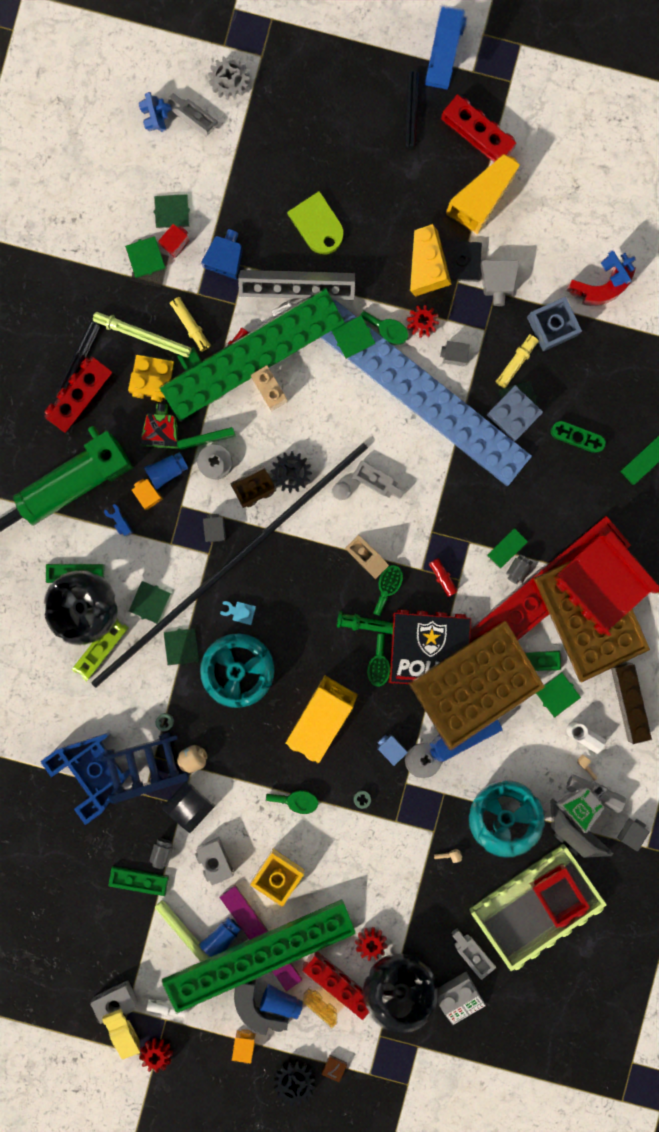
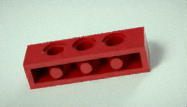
(466, 128)
(88, 390)
(336, 983)

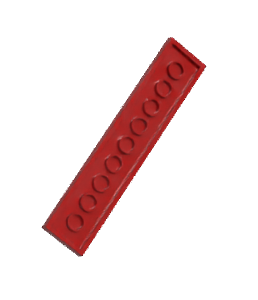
(526, 606)

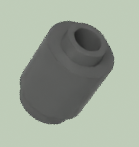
(519, 569)
(161, 853)

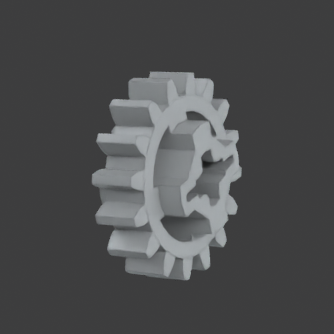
(220, 80)

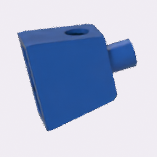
(224, 255)

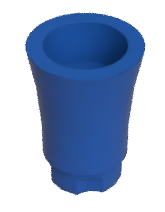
(165, 469)
(220, 938)
(280, 1003)

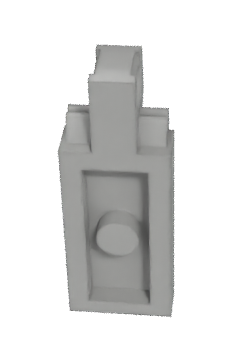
(193, 114)
(377, 480)
(473, 954)

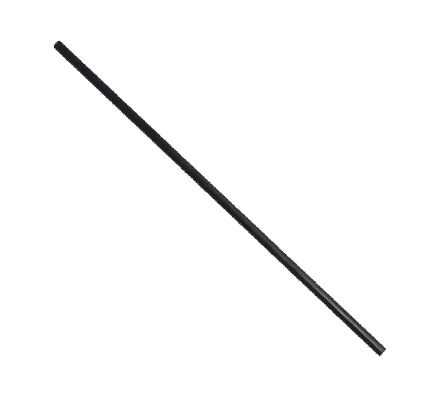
(229, 565)

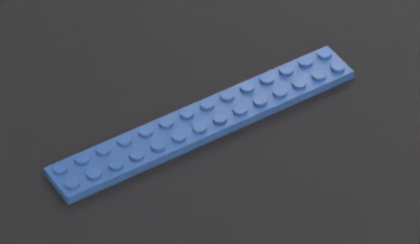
(436, 405)

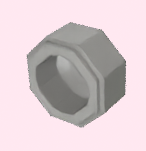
(341, 490)

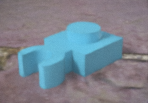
(242, 612)

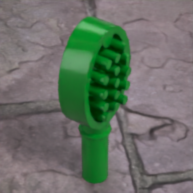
(389, 329)
(388, 584)
(378, 666)
(298, 801)

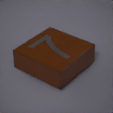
(334, 1068)

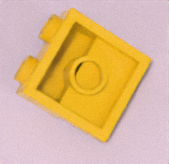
(148, 376)

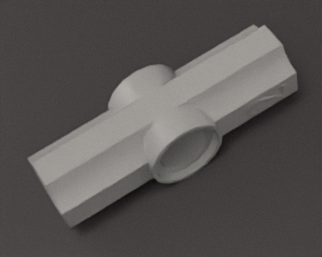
(610, 799)

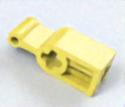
(122, 1034)

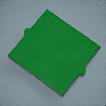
(145, 257)
(353, 337)
(558, 695)

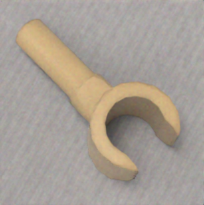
(583, 761)
(454, 854)

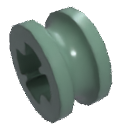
(170, 721)
(357, 803)

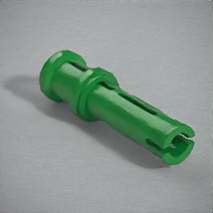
(356, 622)

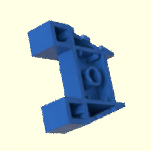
(449, 28)
(89, 771)

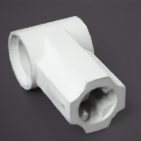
(586, 737)

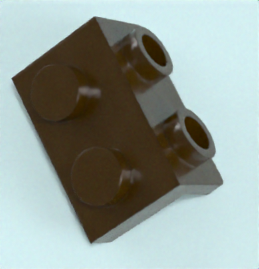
(253, 487)

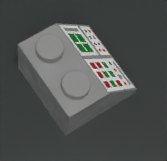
(459, 998)

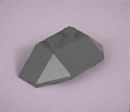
(579, 842)

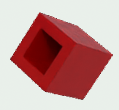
(174, 240)

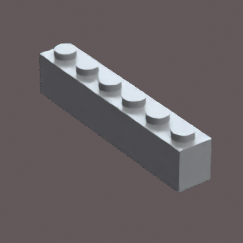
(295, 284)

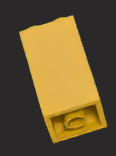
(480, 197)
(321, 719)

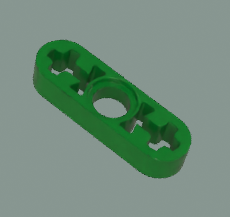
(589, 446)

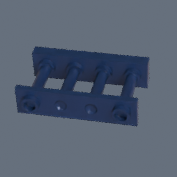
(156, 781)

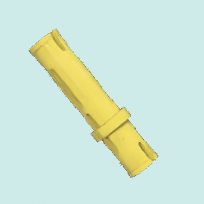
(194, 330)
(519, 358)

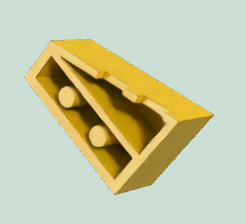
(428, 262)

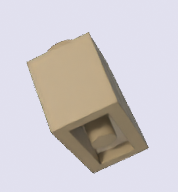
(367, 556)

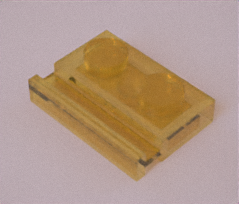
(325, 1011)

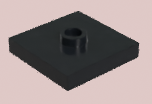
(463, 260)

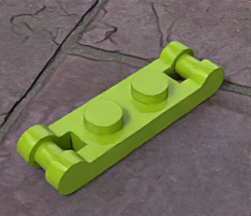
(99, 651)

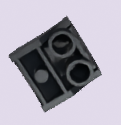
(188, 807)

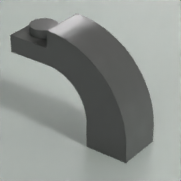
(249, 1011)

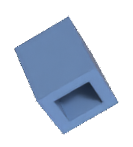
(391, 748)

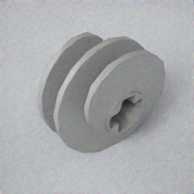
(218, 471)
(417, 768)

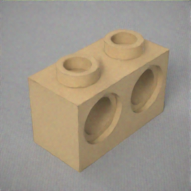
(269, 388)

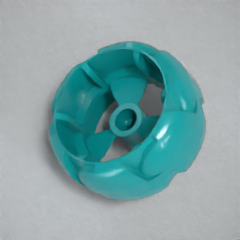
(231, 693)
(529, 812)

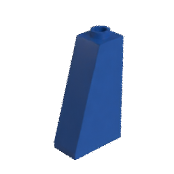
(442, 753)

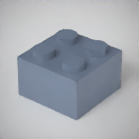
(554, 323)
(514, 413)

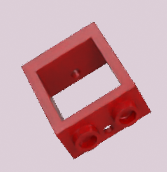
(548, 880)

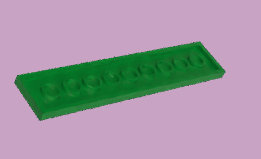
(251, 353)
(258, 956)

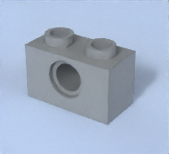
(217, 873)
(121, 993)

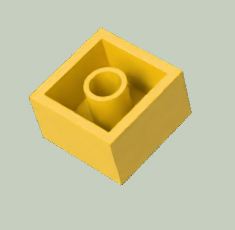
(277, 877)

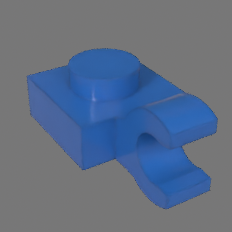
(122, 525)

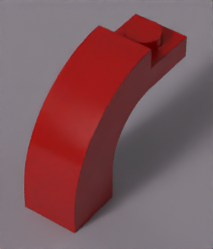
(598, 294)

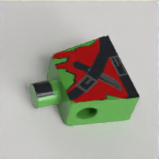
(160, 429)

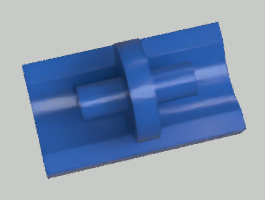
(158, 112)
(612, 261)

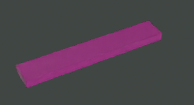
(253, 927)

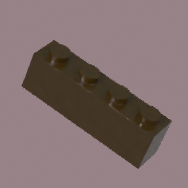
(631, 703)

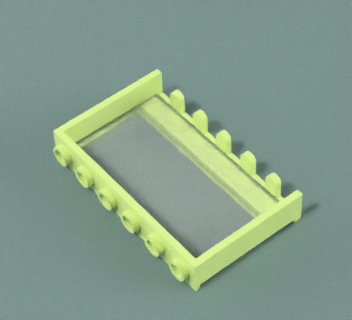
(518, 921)

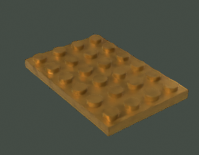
(586, 648)
(476, 685)

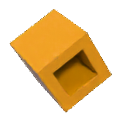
(146, 493)
(243, 1046)

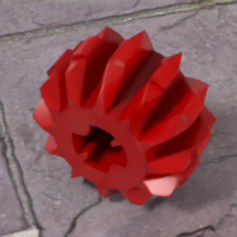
(420, 327)
(378, 946)
(150, 1059)

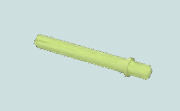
(118, 325)
(181, 930)

